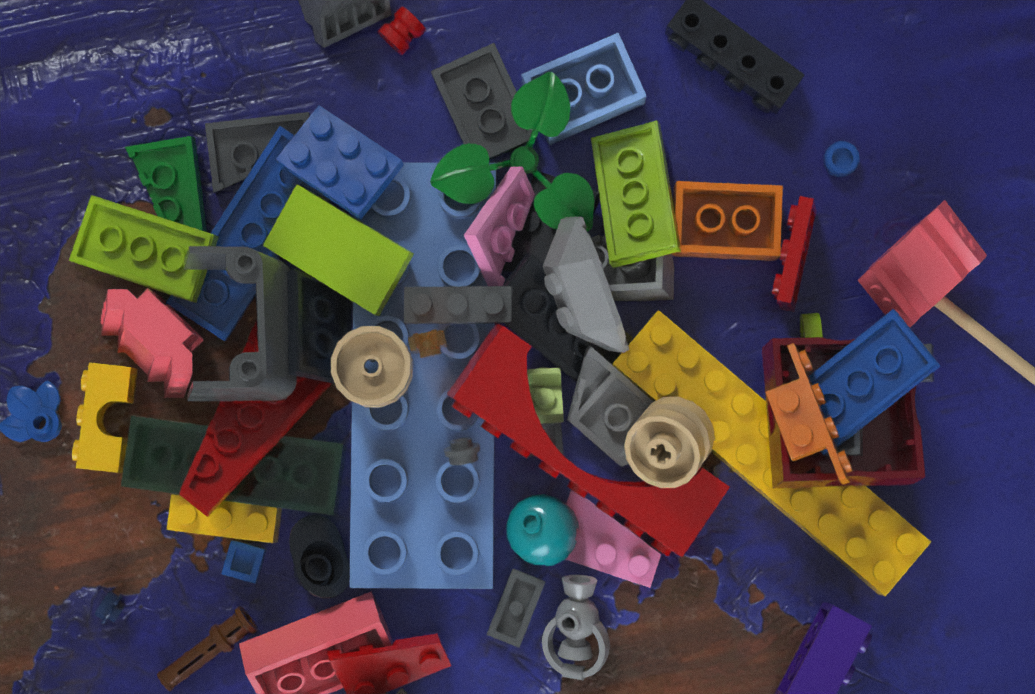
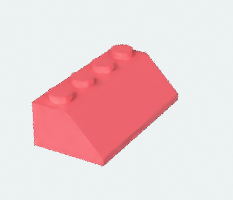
(296, 656)

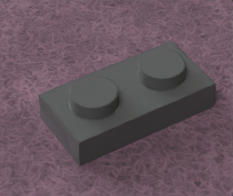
(516, 607)

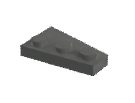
(239, 143)

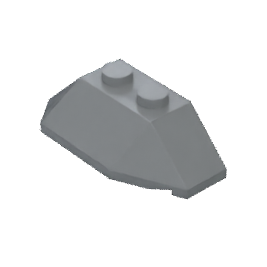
(581, 288)

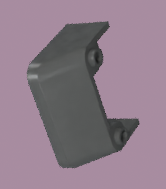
(251, 374)

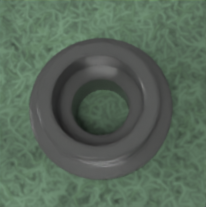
(462, 451)

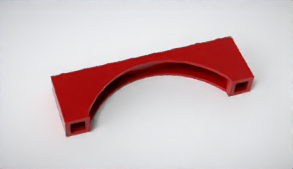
(499, 393)

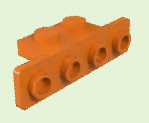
(802, 419)

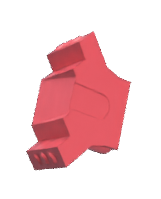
(923, 265)
(152, 337)

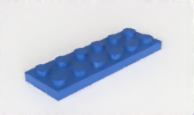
(243, 224)

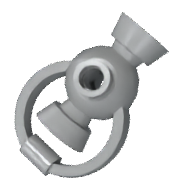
(576, 619)

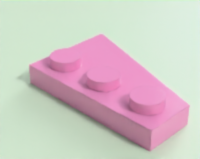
(497, 222)
(609, 545)

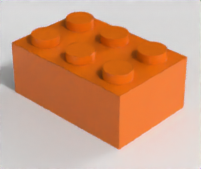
(728, 220)

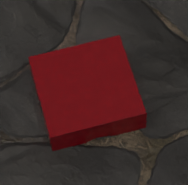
(889, 441)

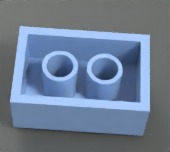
(598, 84)

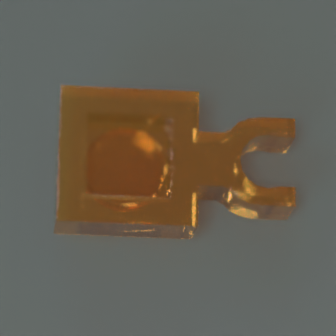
(428, 343)

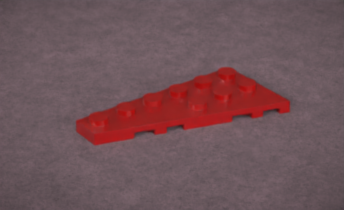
(241, 438)

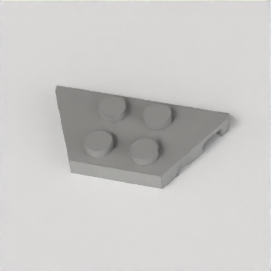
(605, 405)

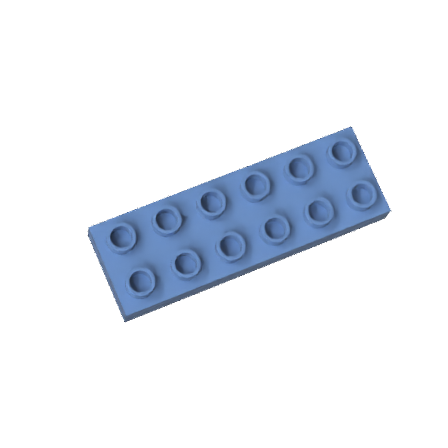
(410, 509)

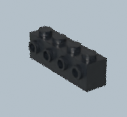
(733, 54)

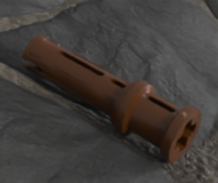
(221, 637)

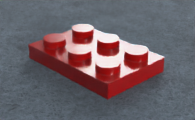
(794, 253)

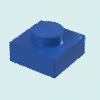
(244, 561)

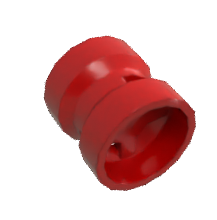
(402, 30)

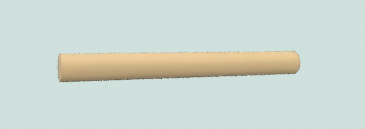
(987, 339)

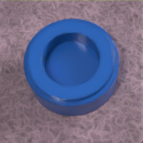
(841, 159)

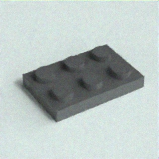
(480, 100)

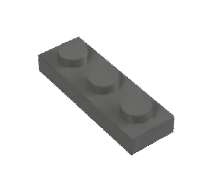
(458, 305)

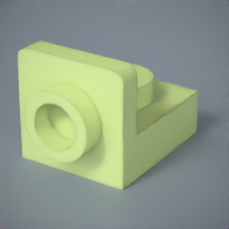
(546, 393)

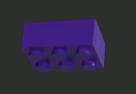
(826, 653)

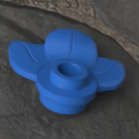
(29, 409)

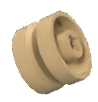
(376, 388)
(669, 442)

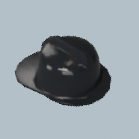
(319, 557)

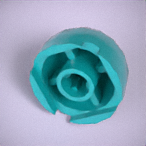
(542, 530)

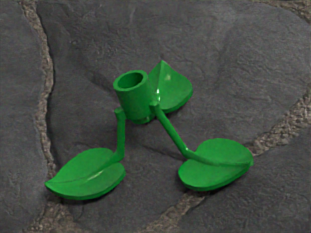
(538, 107)

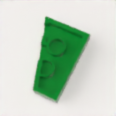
(172, 179)

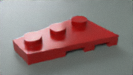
(389, 666)

